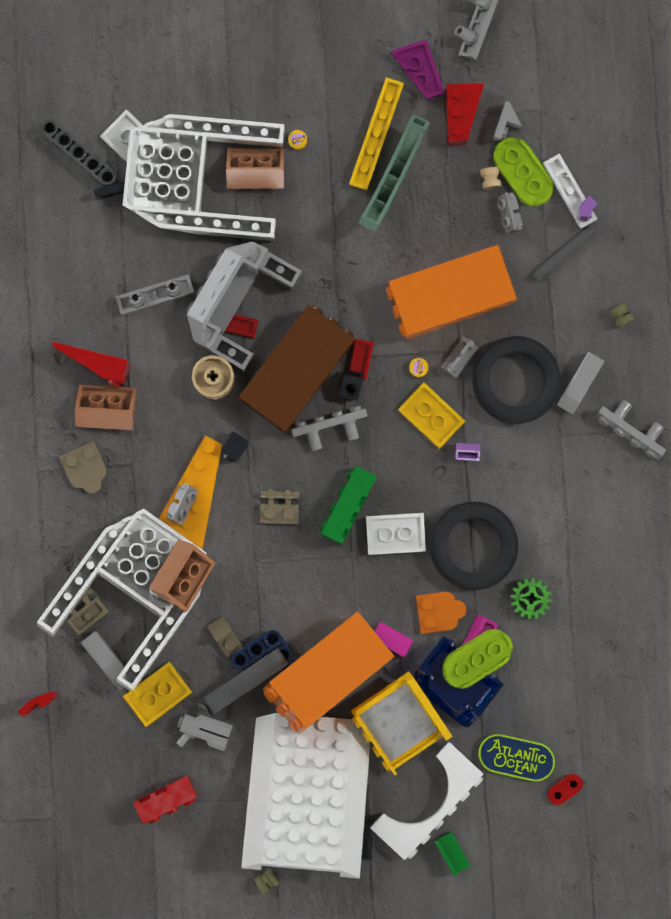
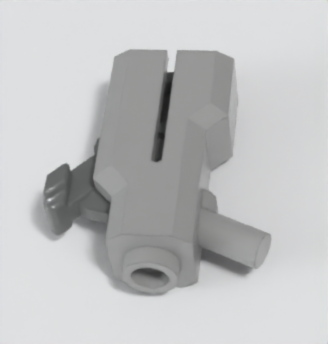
(204, 727)

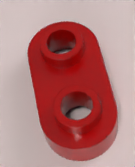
(565, 789)

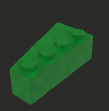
(348, 506)

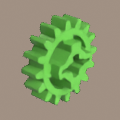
(530, 607)

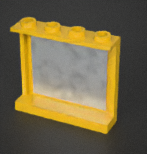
(399, 722)

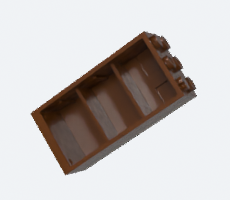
(297, 368)

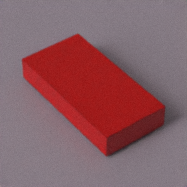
(242, 326)
(361, 356)

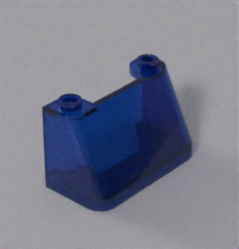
(461, 704)

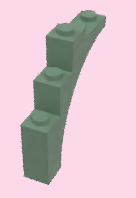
(395, 173)

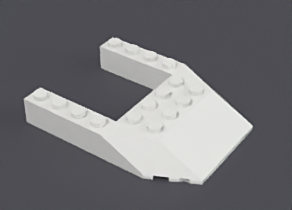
(169, 168)
(130, 559)

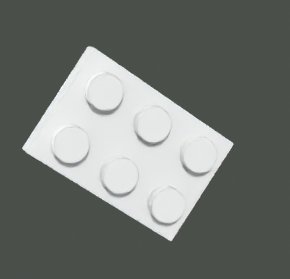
(395, 533)

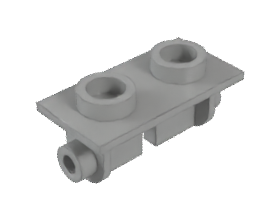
(510, 221)
(459, 357)
(186, 495)

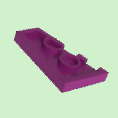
(420, 68)

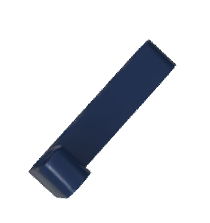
(266, 647)

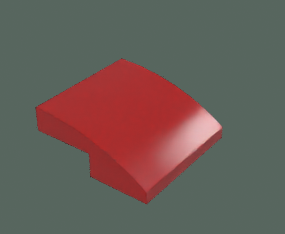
(42, 700)

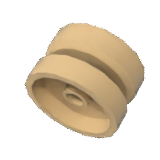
(211, 366)

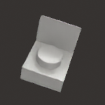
(507, 118)

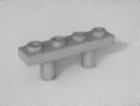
(475, 34)
(155, 294)
(347, 419)
(623, 429)

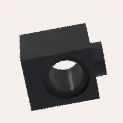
(351, 377)
(234, 447)

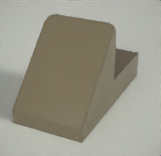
(225, 636)

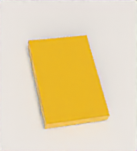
(431, 415)
(157, 694)

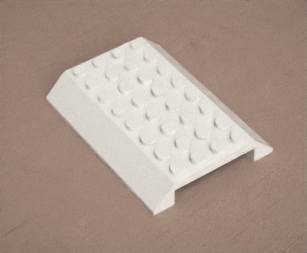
(307, 796)

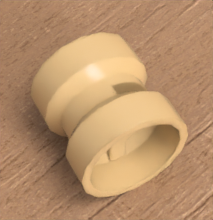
(490, 176)

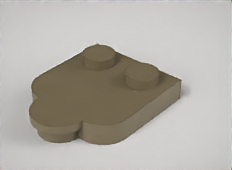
(85, 467)

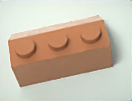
(255, 168)
(105, 407)
(182, 575)

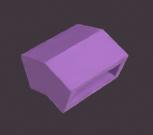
(586, 208)
(462, 447)

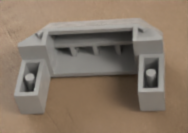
(224, 293)

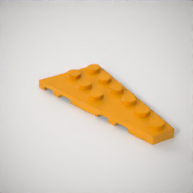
(202, 476)

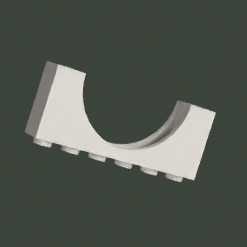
(407, 836)

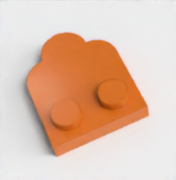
(439, 612)

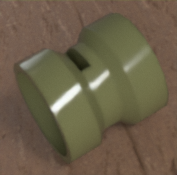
(622, 315)
(266, 881)

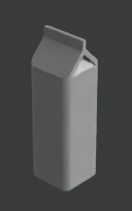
(580, 382)
(104, 657)

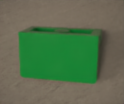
(452, 853)

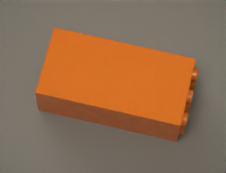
(451, 292)
(327, 673)

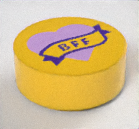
(297, 139)
(418, 367)

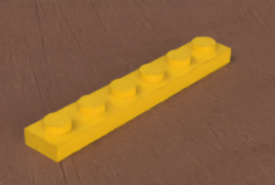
(376, 134)

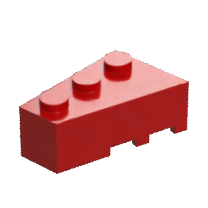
(460, 110)
(166, 800)

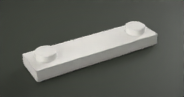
(567, 187)

